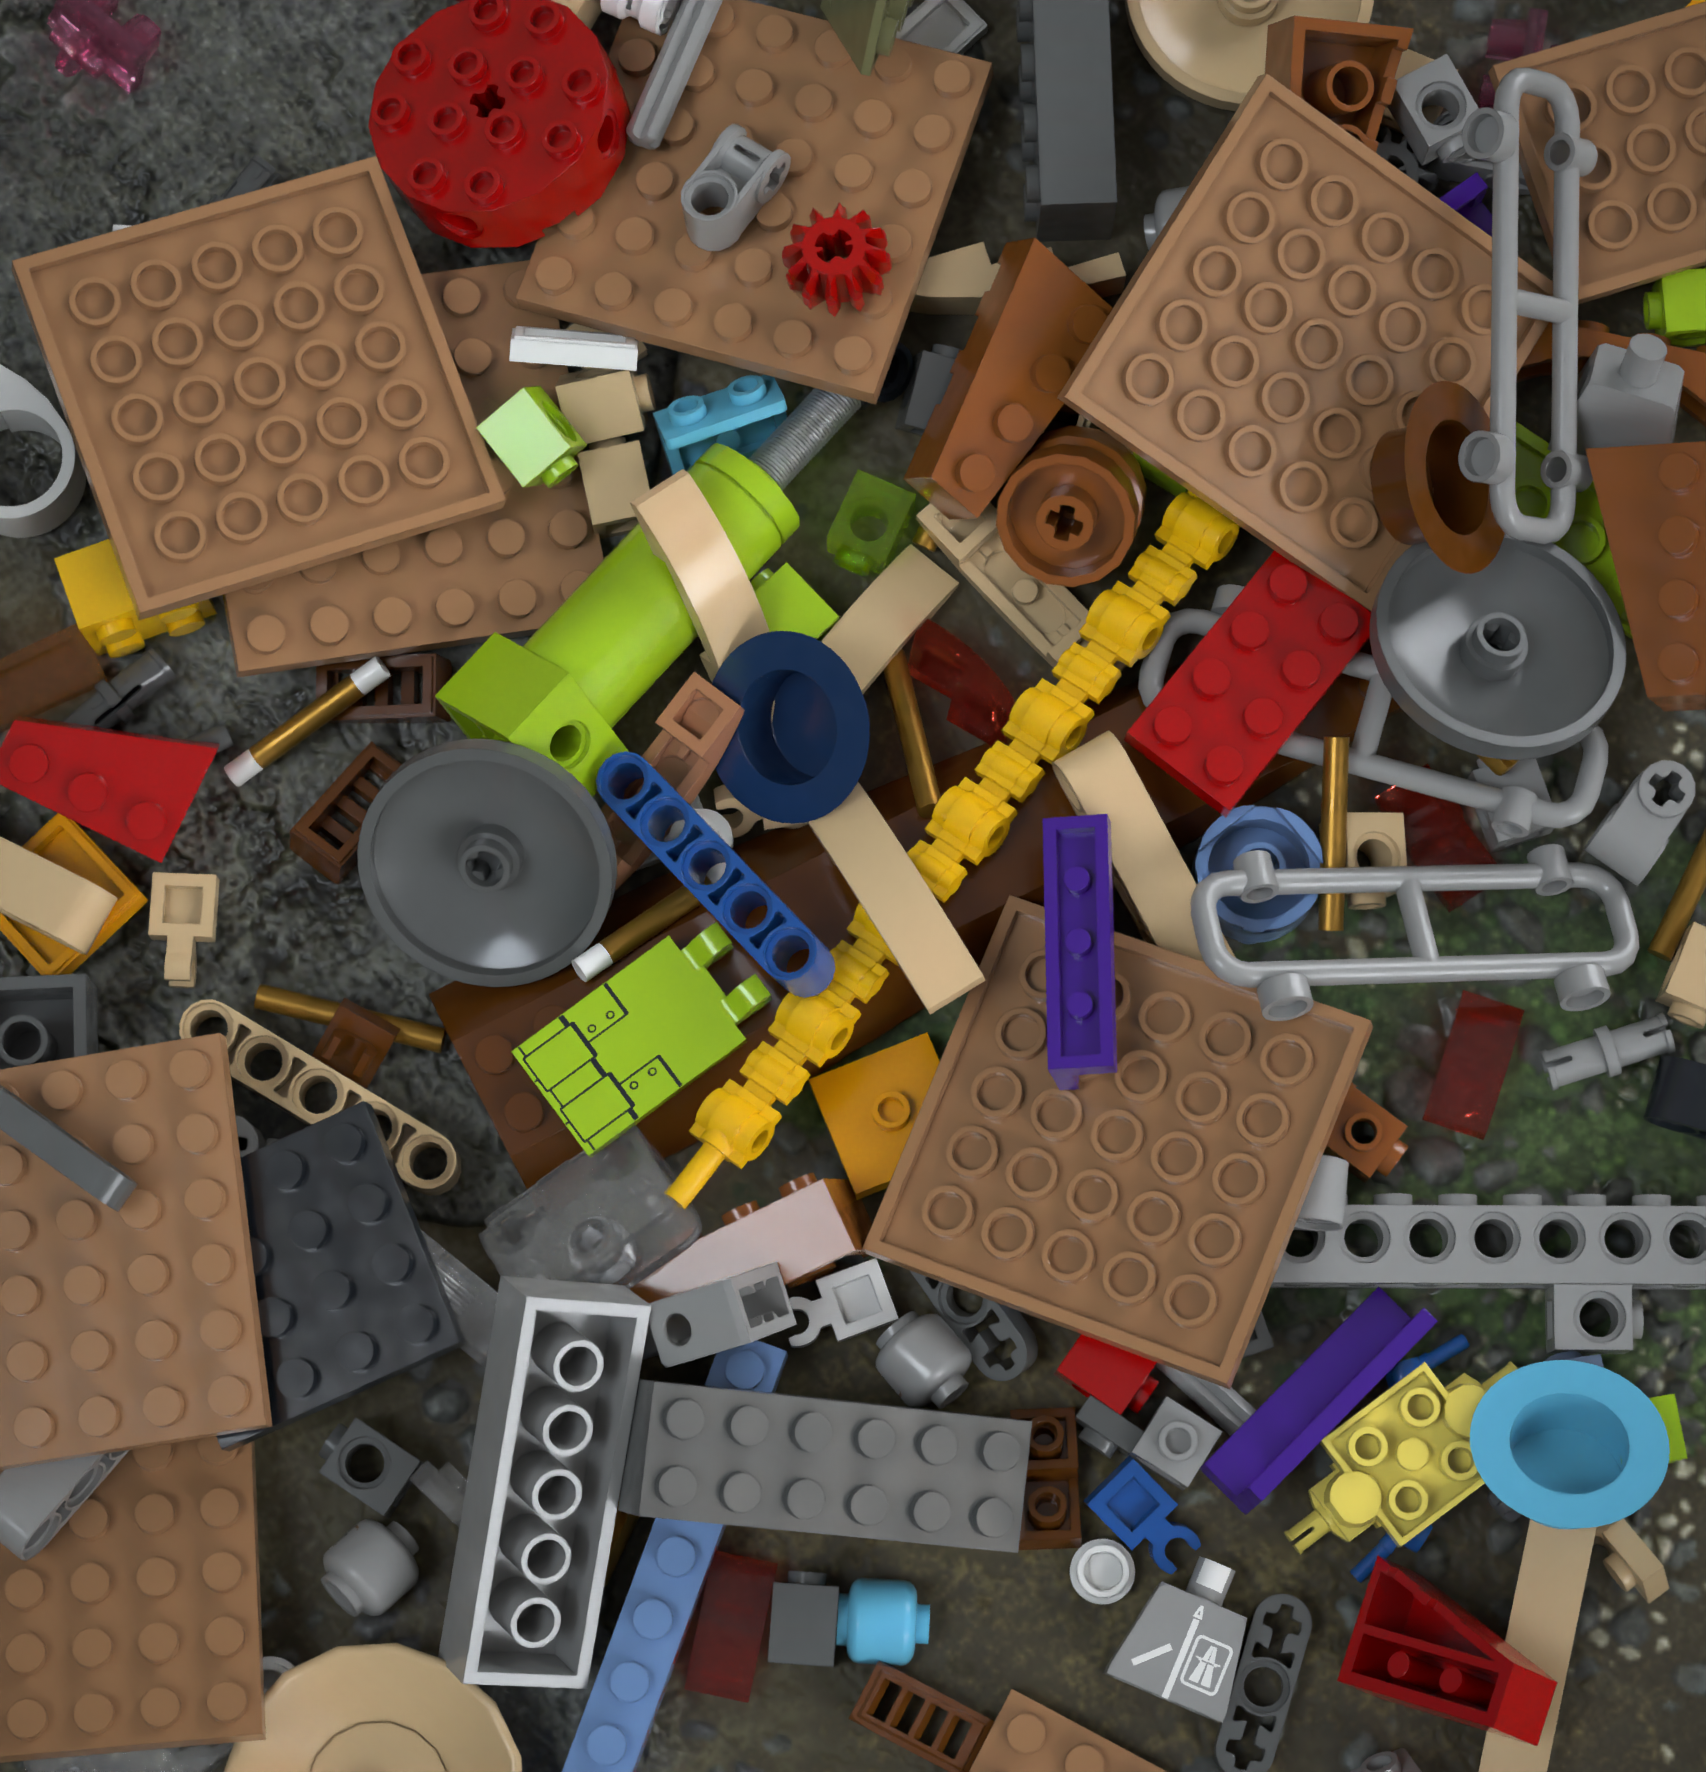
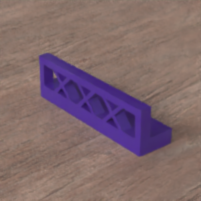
(1079, 948)
(1314, 1399)

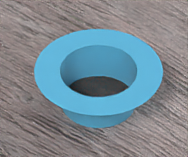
(1555, 1441)

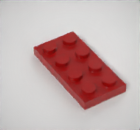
(1251, 682)

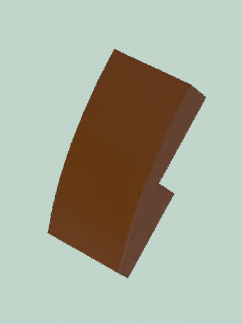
(1051, 1484)

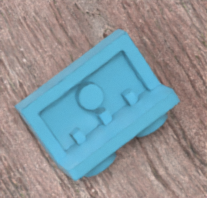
(733, 416)

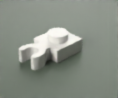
(849, 1301)

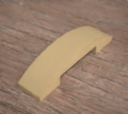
(703, 566)
(1039, 612)
(889, 614)
(897, 901)

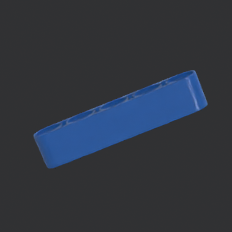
(737, 890)

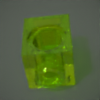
(870, 498)

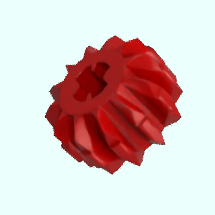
(840, 278)

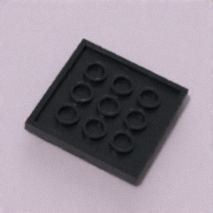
(338, 1269)

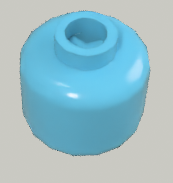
(881, 1621)

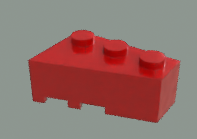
(107, 778)
(1441, 1660)

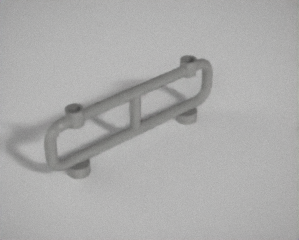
(1491, 454)
(1512, 805)
(1285, 985)

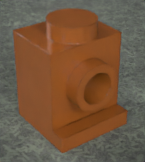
(1377, 1155)

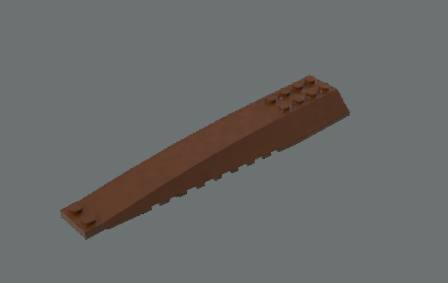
(495, 1020)

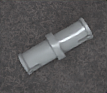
(1607, 1051)

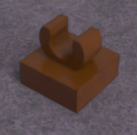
(355, 1042)

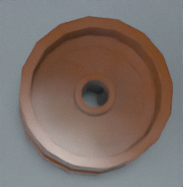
(1072, 506)

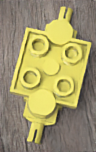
(1398, 1460)

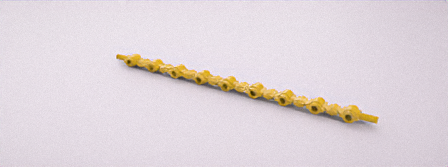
(967, 824)

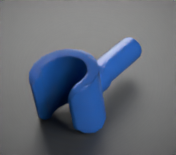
(1432, 1359)
(1384, 1549)

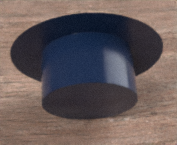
(818, 734)

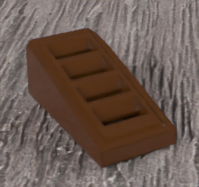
(435, 671)
(303, 836)
(872, 1695)

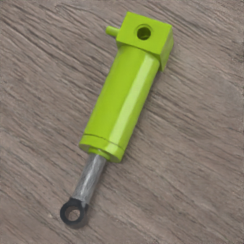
(627, 616)

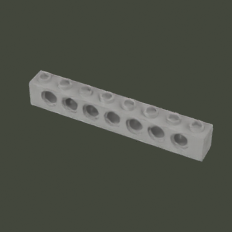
(1524, 1261)

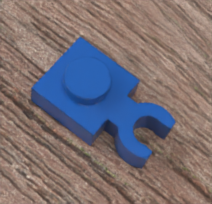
(1136, 1509)

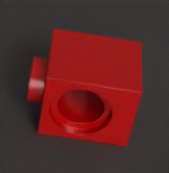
(1108, 1374)

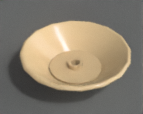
(377, 1713)

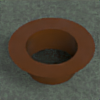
(1423, 456)

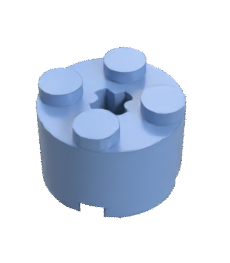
(1290, 846)

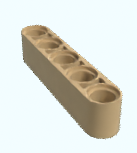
(1144, 856)
(51, 898)
(303, 1071)
(1543, 1631)

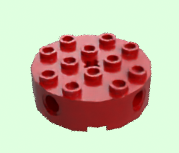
(499, 120)

